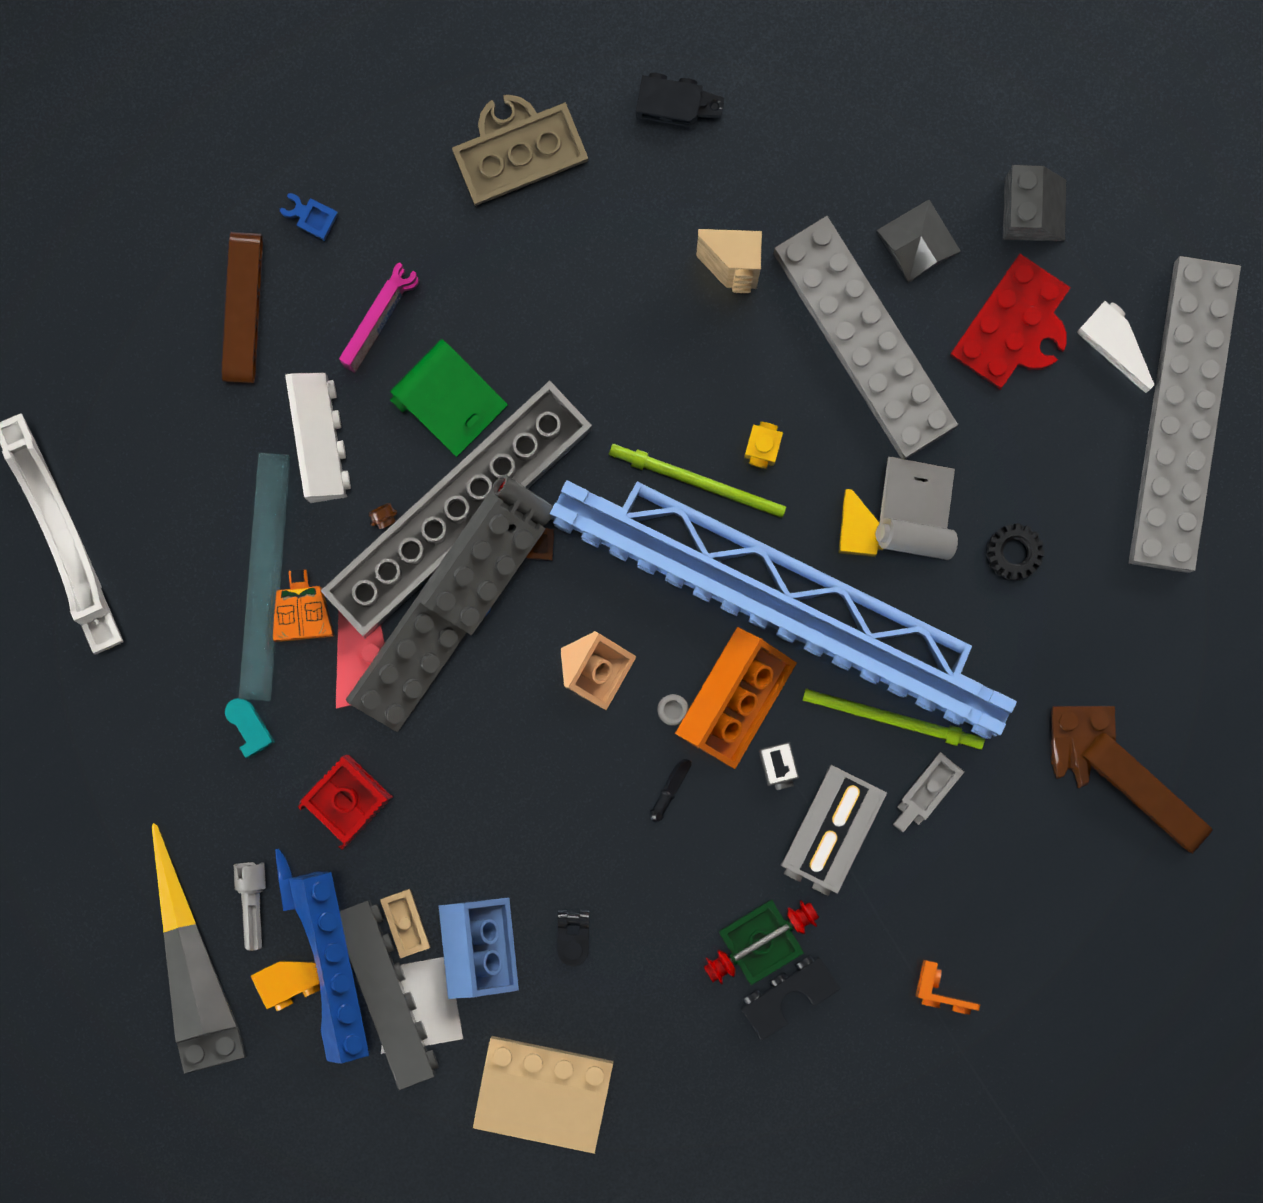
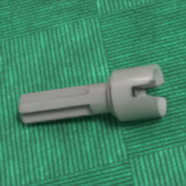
(250, 881)

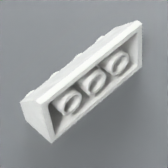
(316, 436)

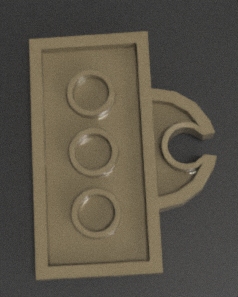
(518, 149)

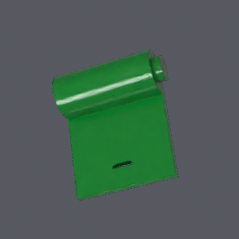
(445, 394)

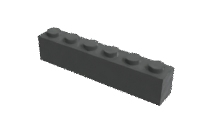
(385, 995)

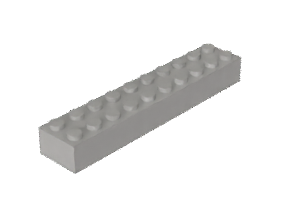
(1184, 414)
(420, 539)

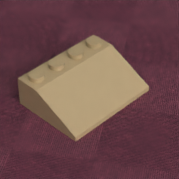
(542, 1094)

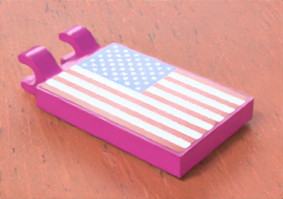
(377, 317)

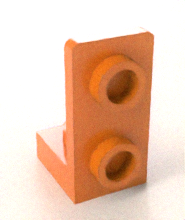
(930, 979)

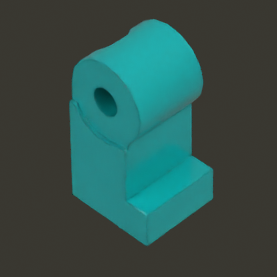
(245, 717)

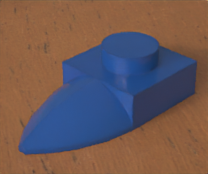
(284, 874)

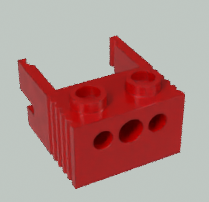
(346, 799)

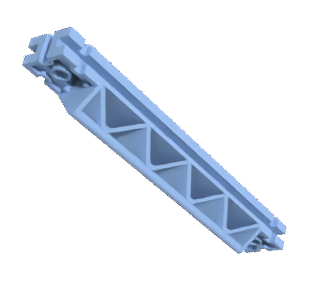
(933, 688)

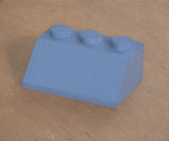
(478, 948)

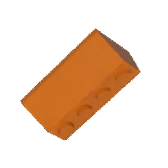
(736, 697)

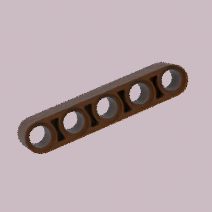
(242, 307)
(1147, 792)

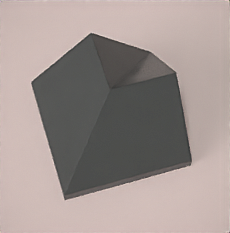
(918, 241)

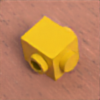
(763, 445)

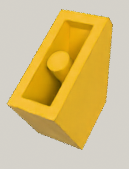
(857, 527)

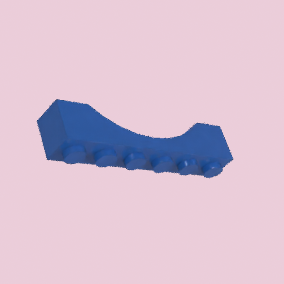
(341, 1015)

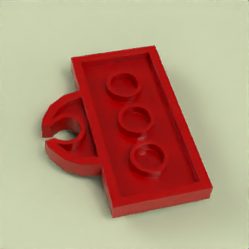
(1015, 324)

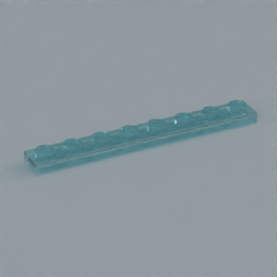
(264, 576)

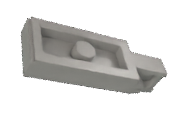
(927, 791)

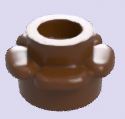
(383, 516)

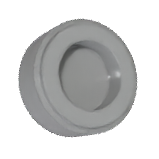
(672, 709)

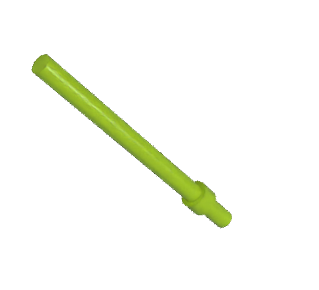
(641, 460)
(952, 735)

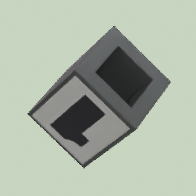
(779, 765)

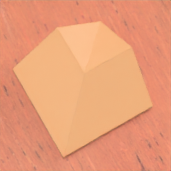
(595, 668)

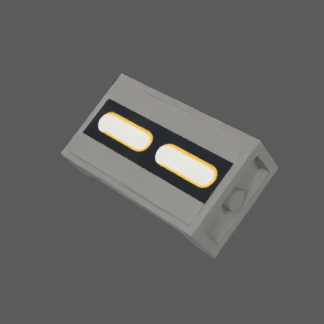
(833, 830)

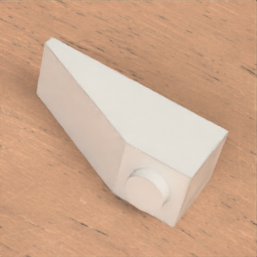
(1114, 339)

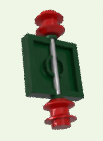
(761, 942)

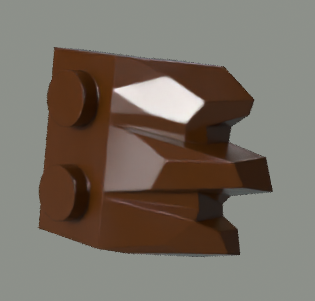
(1073, 732)

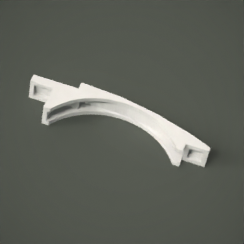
(76, 570)

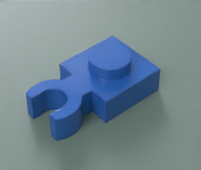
(314, 217)

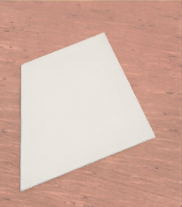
(429, 989)

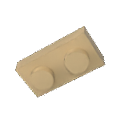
(405, 923)

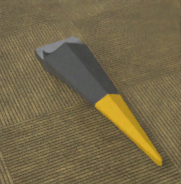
(201, 1013)

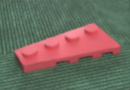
(353, 657)

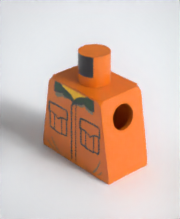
(301, 611)

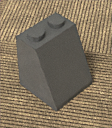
(1034, 204)

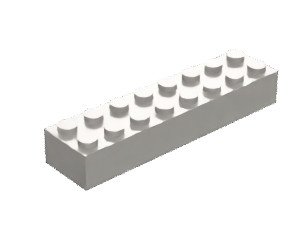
(865, 338)

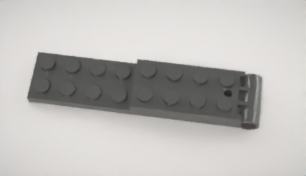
(452, 601)

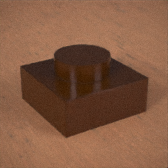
(543, 547)

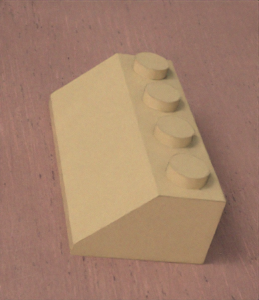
(732, 257)

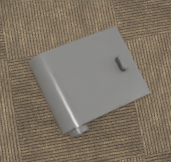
(916, 511)

